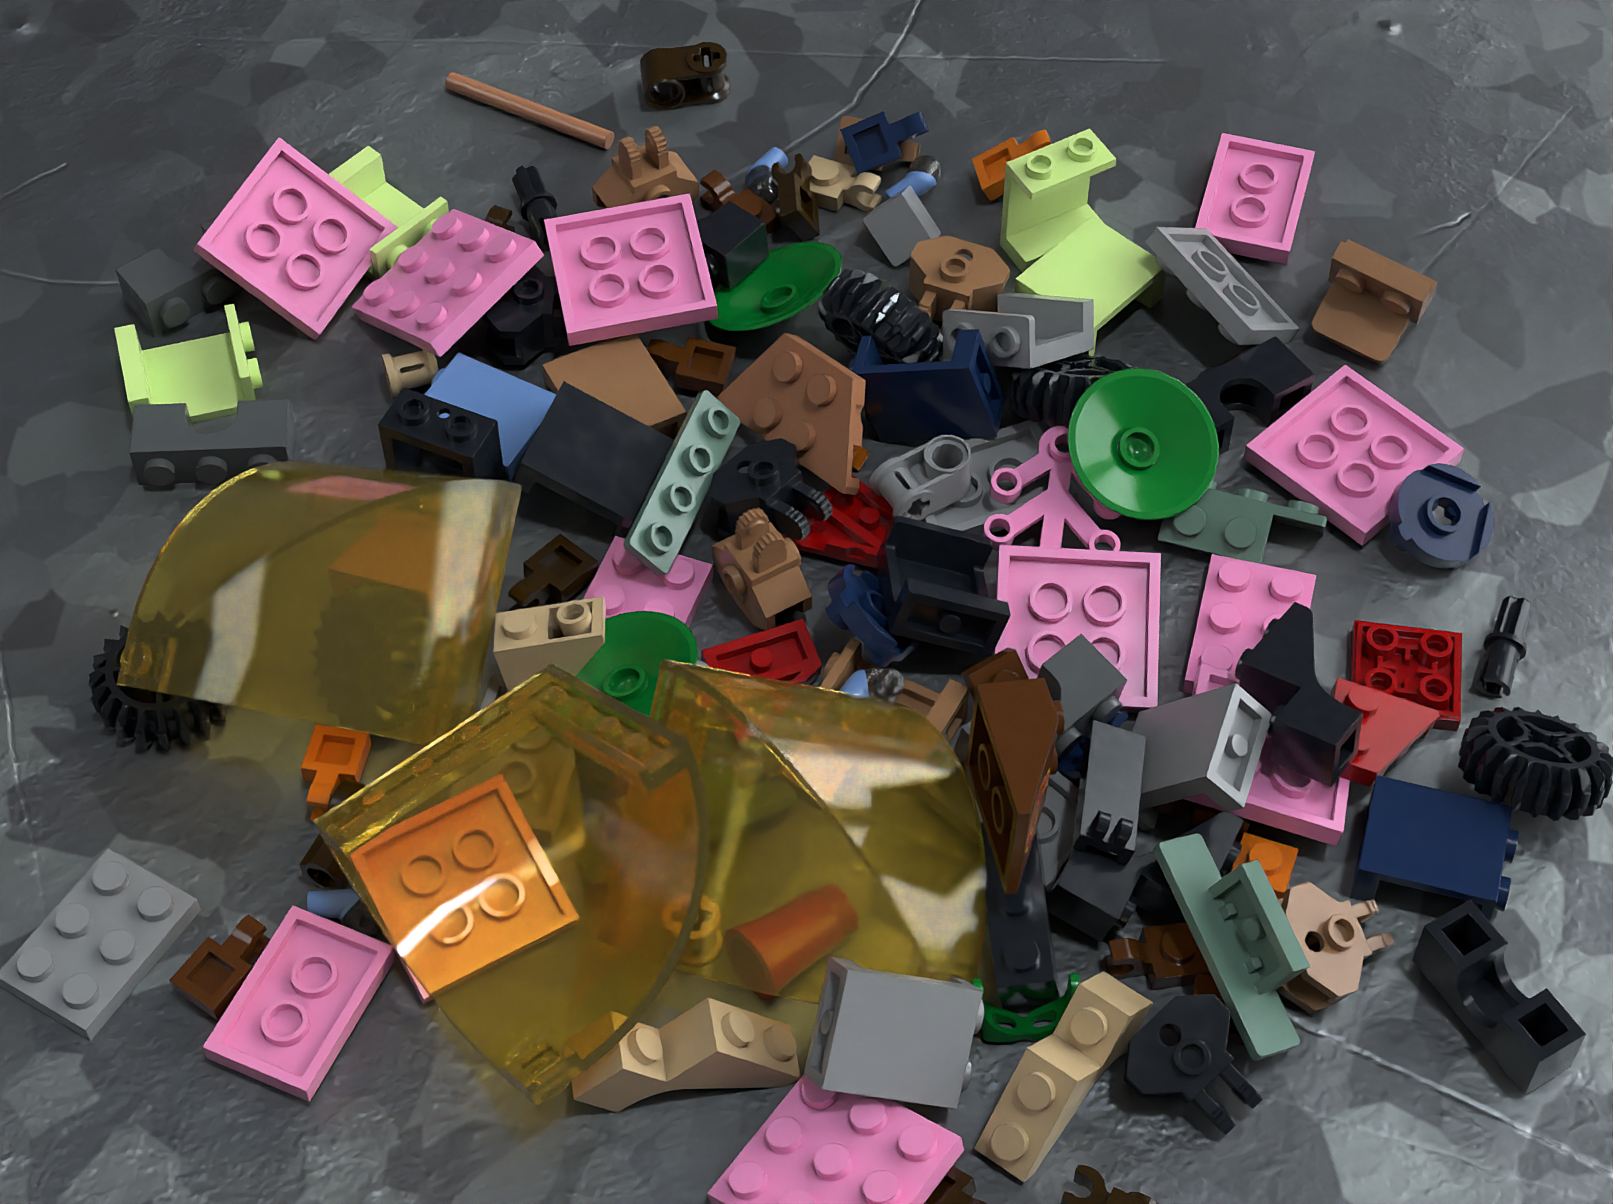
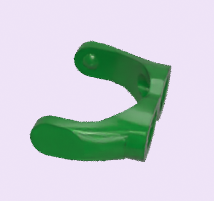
(1024, 1025)

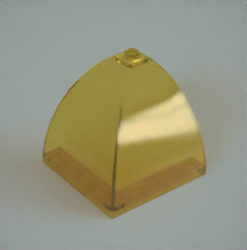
(329, 597)
(828, 834)
(535, 872)

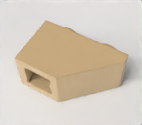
(548, 634)

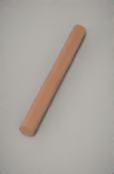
(529, 110)

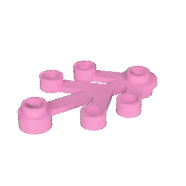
(1052, 505)

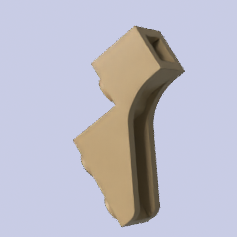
(697, 1050)
(1060, 1073)

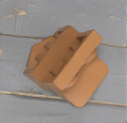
(1370, 302)

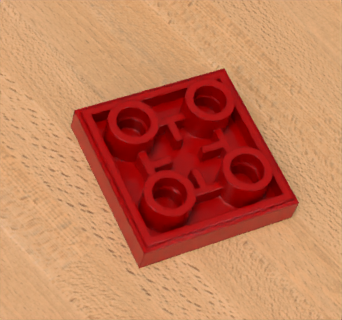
(1410, 665)

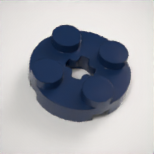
(1418, 531)
(860, 606)

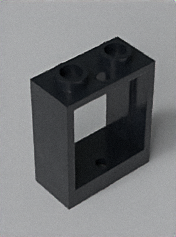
(462, 436)

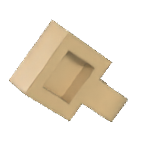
(839, 184)

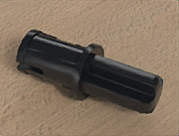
(535, 202)
(1504, 648)

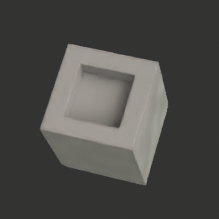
(900, 225)

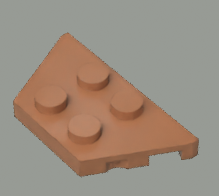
(806, 401)

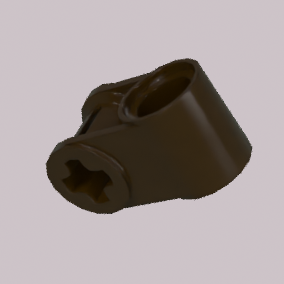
(680, 78)

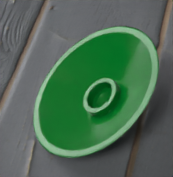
(778, 287)
(1143, 444)
(633, 653)

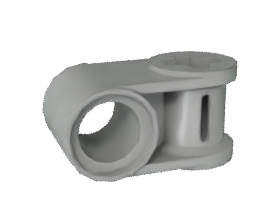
(925, 477)

